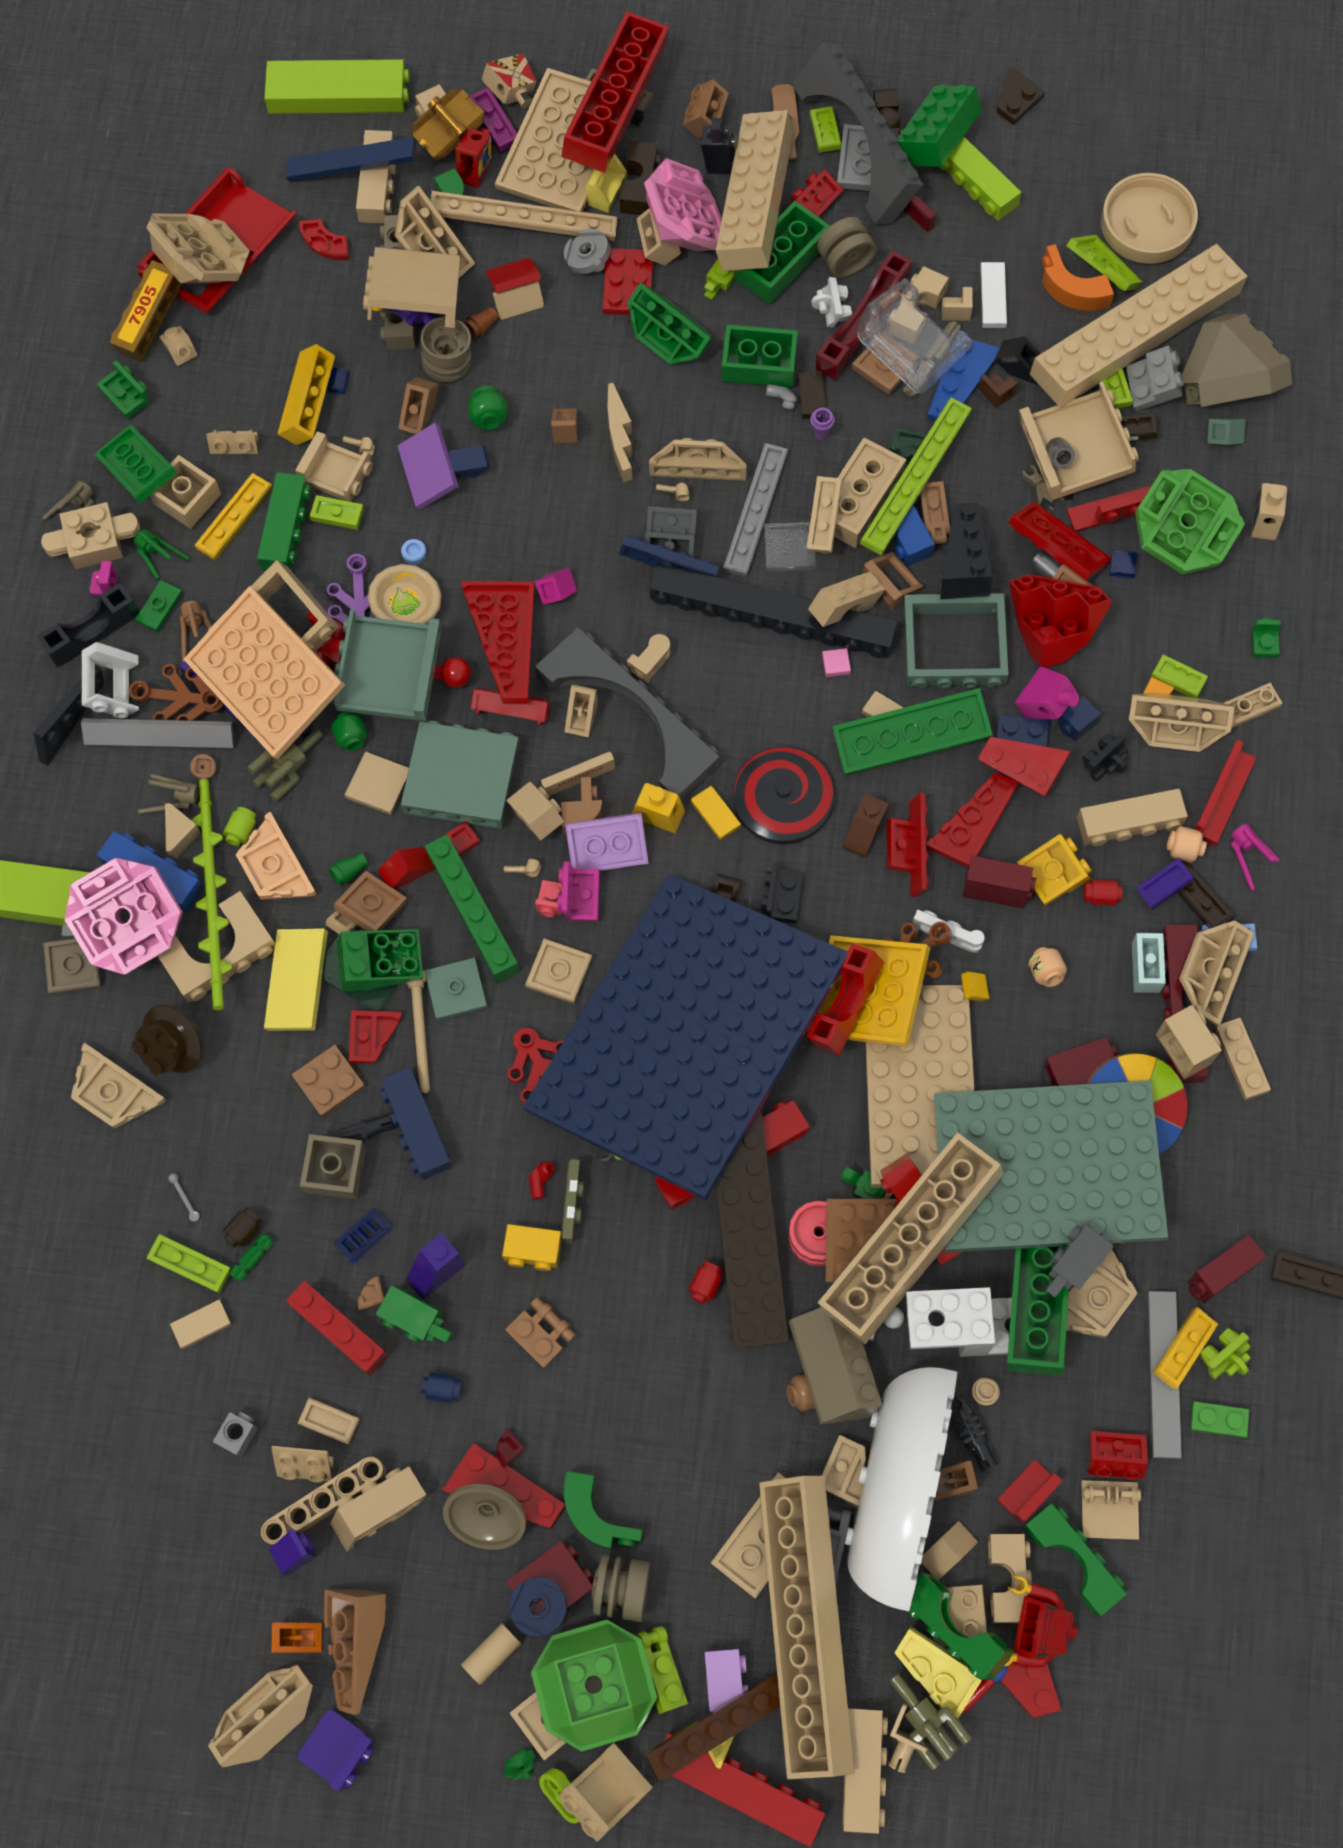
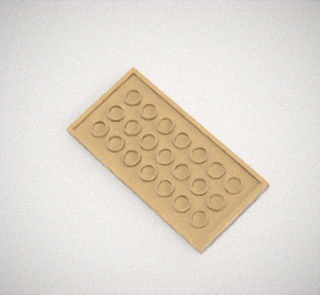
(906, 1078)

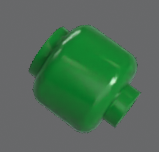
(349, 731)

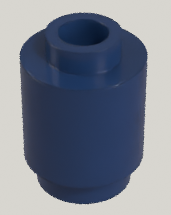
(441, 1387)

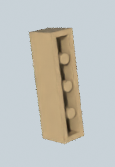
(375, 185)
(1132, 817)
(866, 1786)

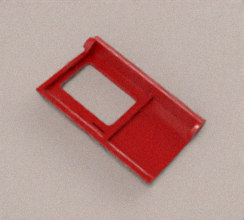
(247, 214)

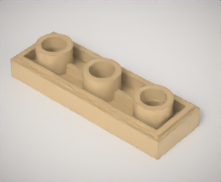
(1256, 703)

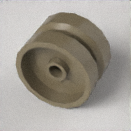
(847, 247)

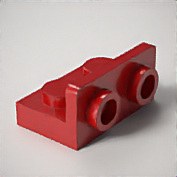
(818, 193)
(1117, 1455)

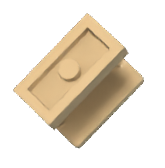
(334, 468)
(604, 1792)

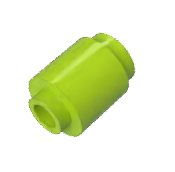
(239, 826)

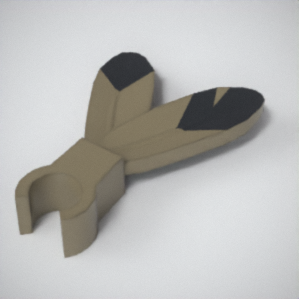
(1042, 493)

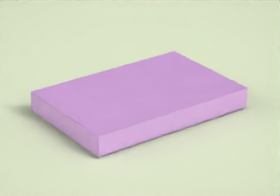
(607, 842)

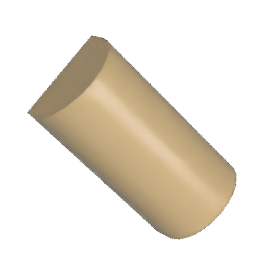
(491, 1654)

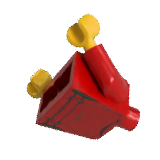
(1042, 1626)

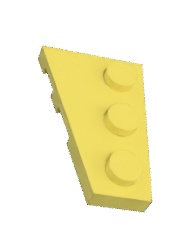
(938, 1671)

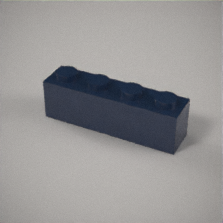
(416, 1124)

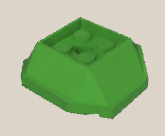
(1203, 506)
(626, 1690)

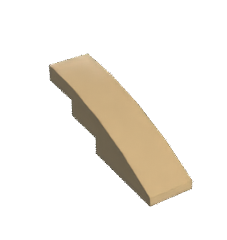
(619, 428)

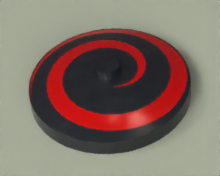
(783, 795)

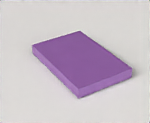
(427, 466)

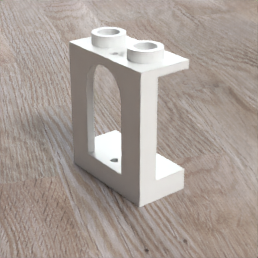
(120, 662)

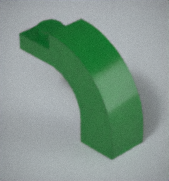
(579, 1505)

